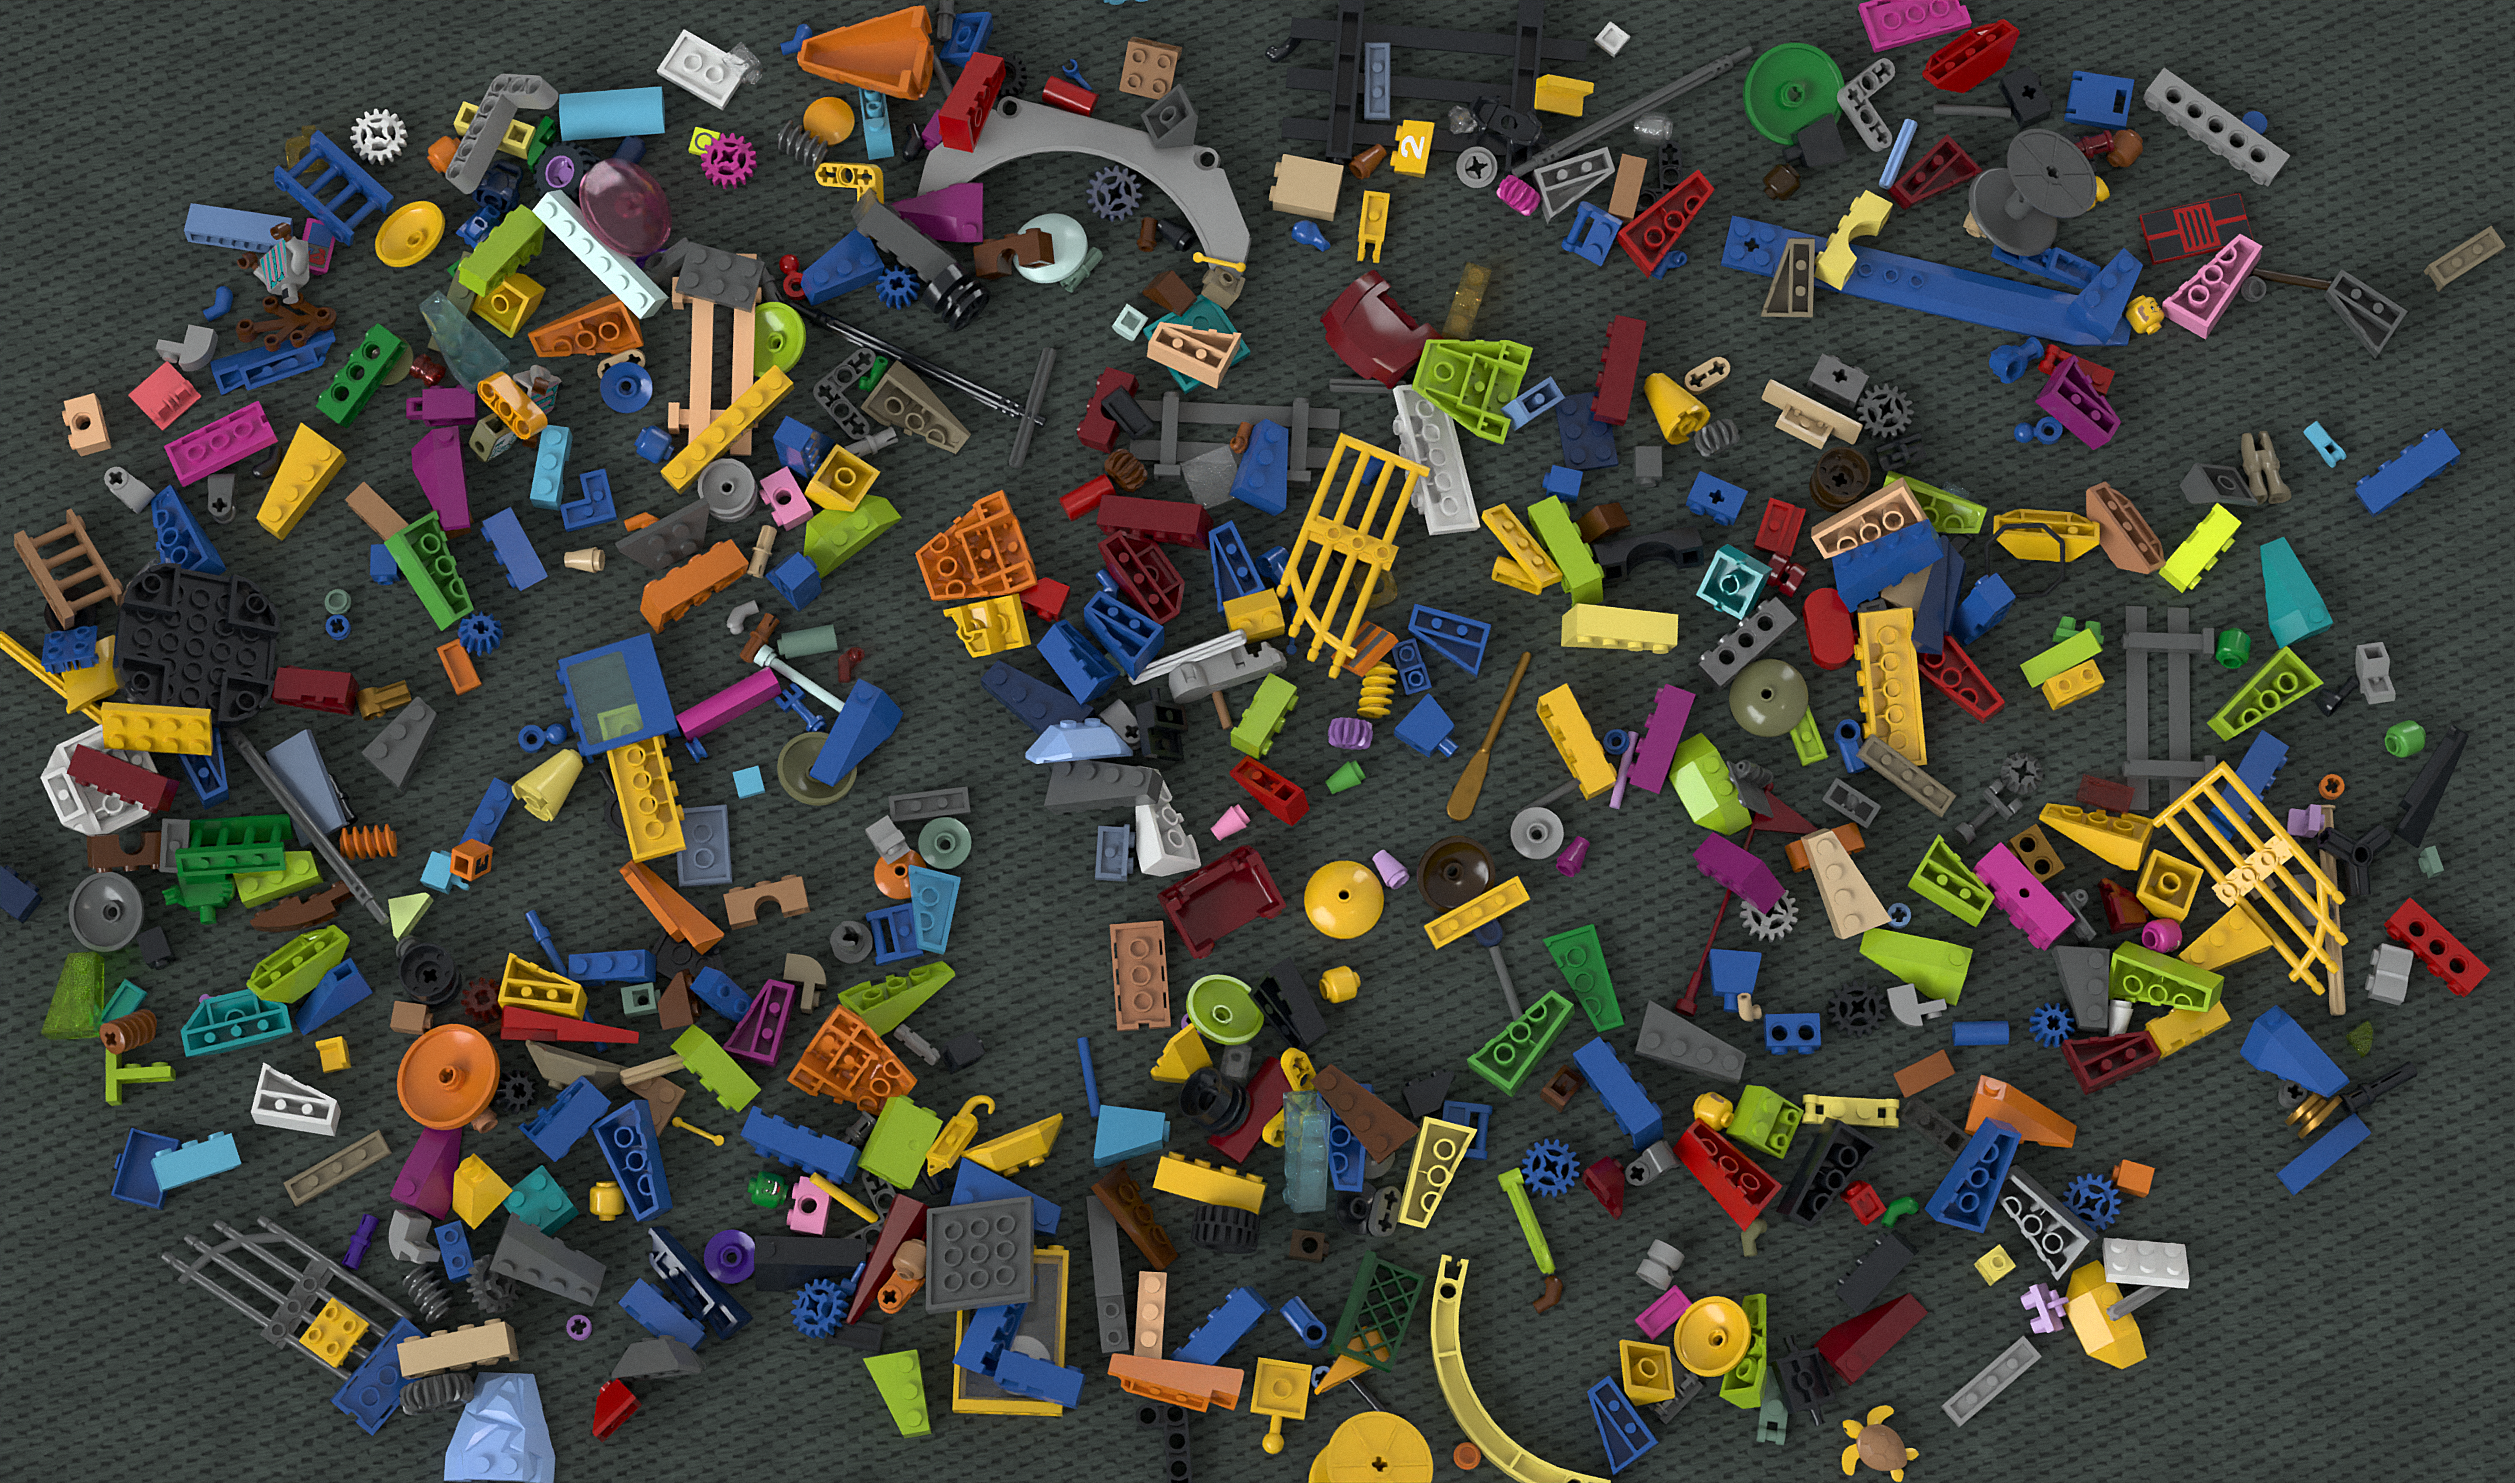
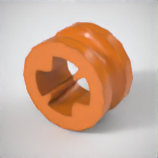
(2338, 791)

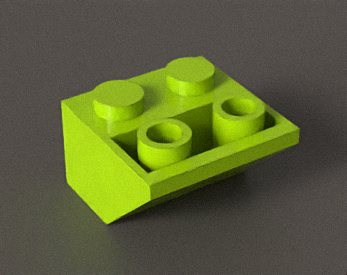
(1765, 1121)

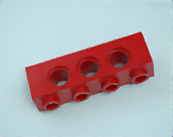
(2451, 949)

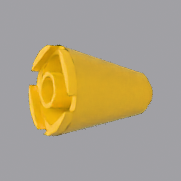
(1674, 408)

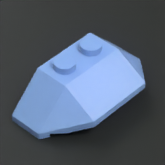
(1077, 742)

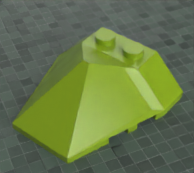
(1473, 381)

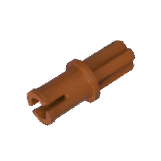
(759, 637)

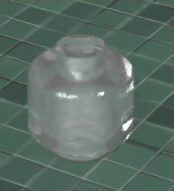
(1653, 128)

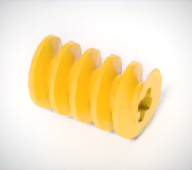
(1375, 691)

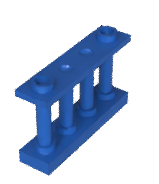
(340, 165)

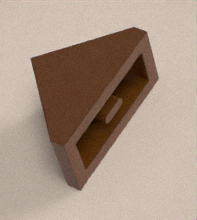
(1170, 293)
(1602, 522)
(1562, 1088)

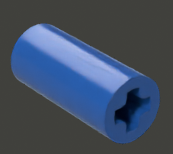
(1980, 1033)

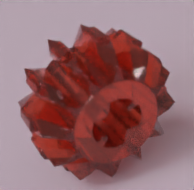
(474, 1006)

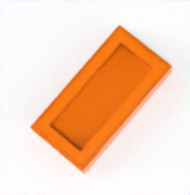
(459, 667)

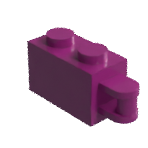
(444, 407)

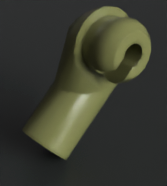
(1749, 1236)

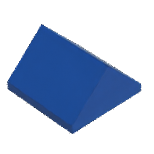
(969, 35)

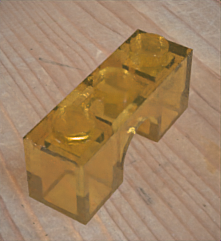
(1466, 303)

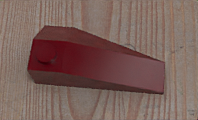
(1864, 1339)

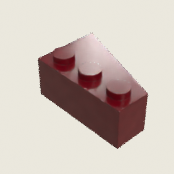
(316, 690)

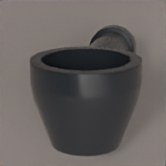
(2329, 701)

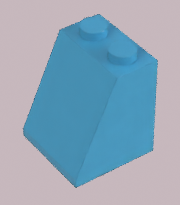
(1128, 1134)

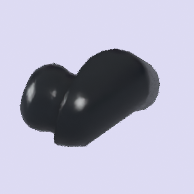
(1283, 51)

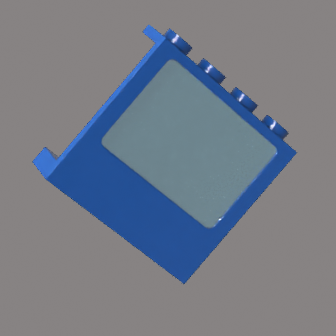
(617, 696)

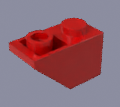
(1045, 598)

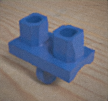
(479, 225)

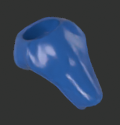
(1309, 233)

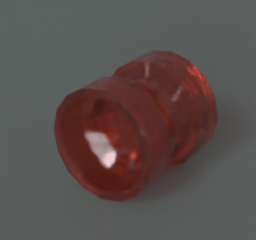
(426, 370)

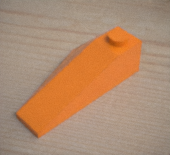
(595, 328)
(2029, 1117)

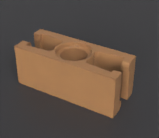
(1627, 188)
(375, 511)

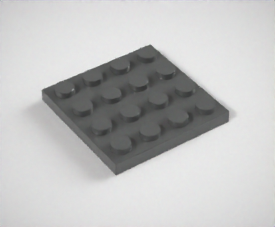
(980, 1255)

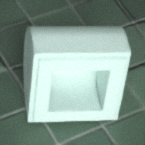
(1129, 322)

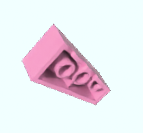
(2209, 293)

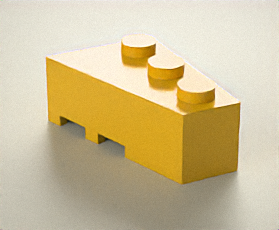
(540, 991)
(2185, 1027)

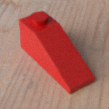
(1271, 790)

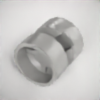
(1661, 1263)

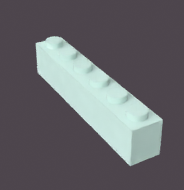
(611, 267)

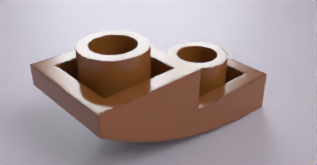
(1924, 1073)

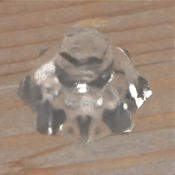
(1461, 120)

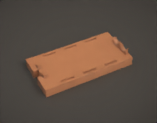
(1140, 975)

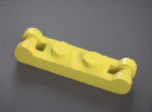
(1851, 1111)

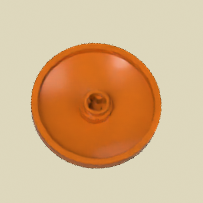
(448, 1077)

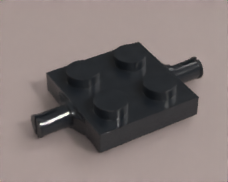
(1803, 1380)

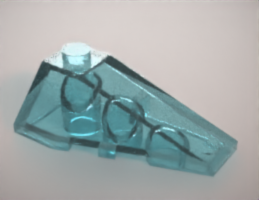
(463, 346)

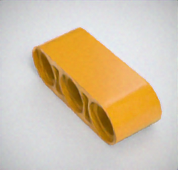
(512, 405)

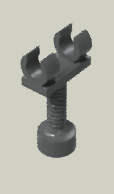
(1966, 832)

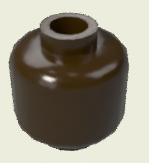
(1781, 182)

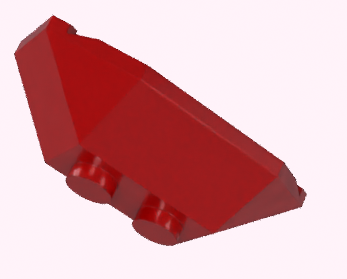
(1971, 57)

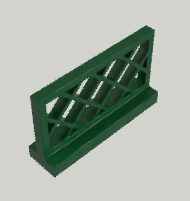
(1354, 1304)

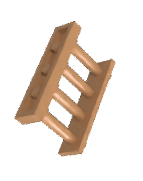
(53, 589)

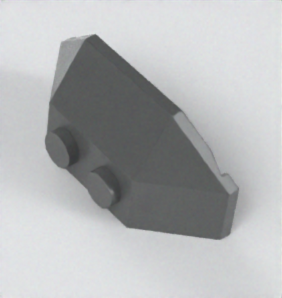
(657, 1360)

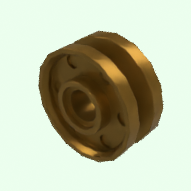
(2312, 1112)

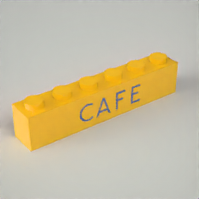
(727, 429)

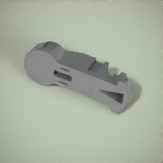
(1223, 671)

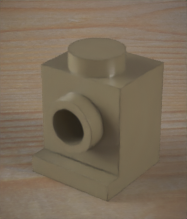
(1221, 287)

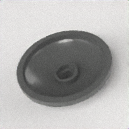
(93, 907)

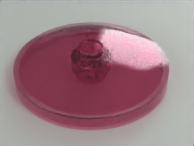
(625, 207)

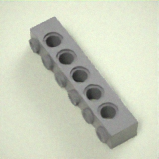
(2211, 114)

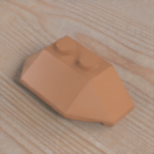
(2123, 531)

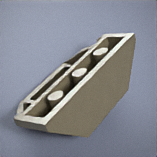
(564, 1067)

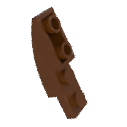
(294, 915)

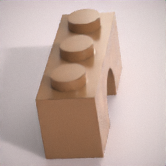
(743, 902)

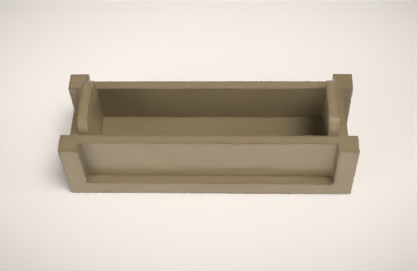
(2465, 257)

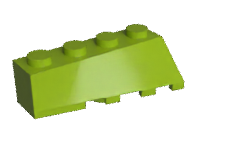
(2160, 979)

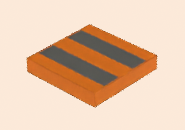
(1371, 646)

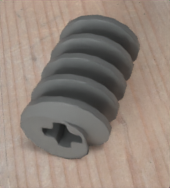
(803, 147)
(428, 1295)

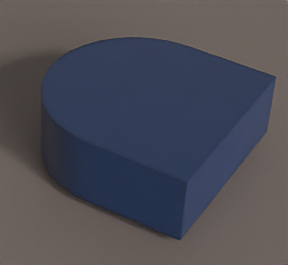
(1489, 933)

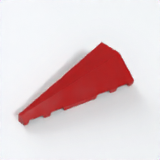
(537, 1026)

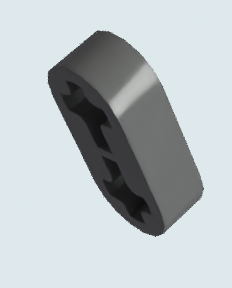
(1385, 1211)

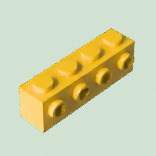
(1209, 1184)

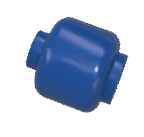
(654, 444)

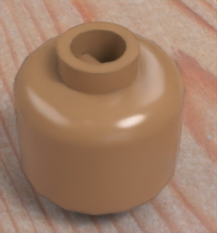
(911, 1260)

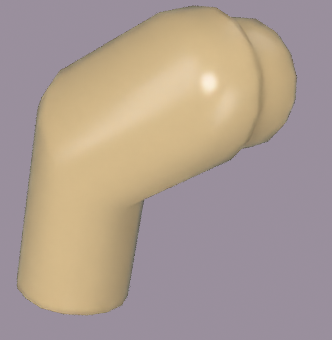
(1746, 1010)

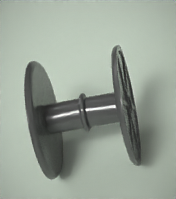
(2042, 182)

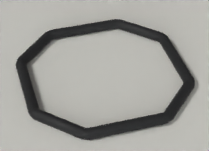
(2023, 526)

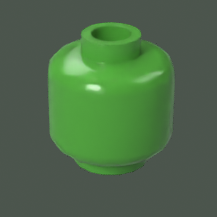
(2405, 739)

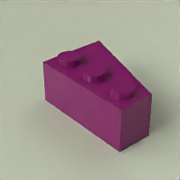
(1739, 872)

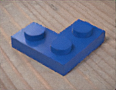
(595, 508)

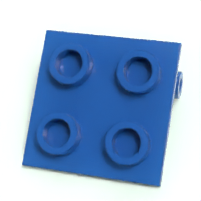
(70, 646)

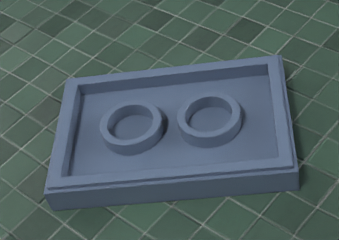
(708, 847)

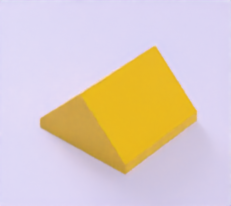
(1646, 1372)

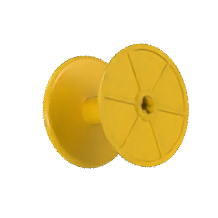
(1374, 1450)

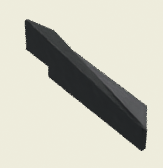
(2429, 787)

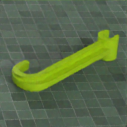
(1512, 1183)

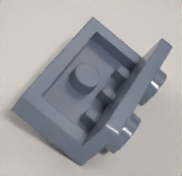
(1113, 853)

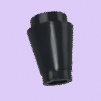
(1176, 234)

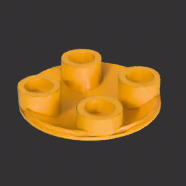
(830, 120)

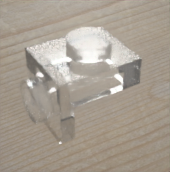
(744, 64)

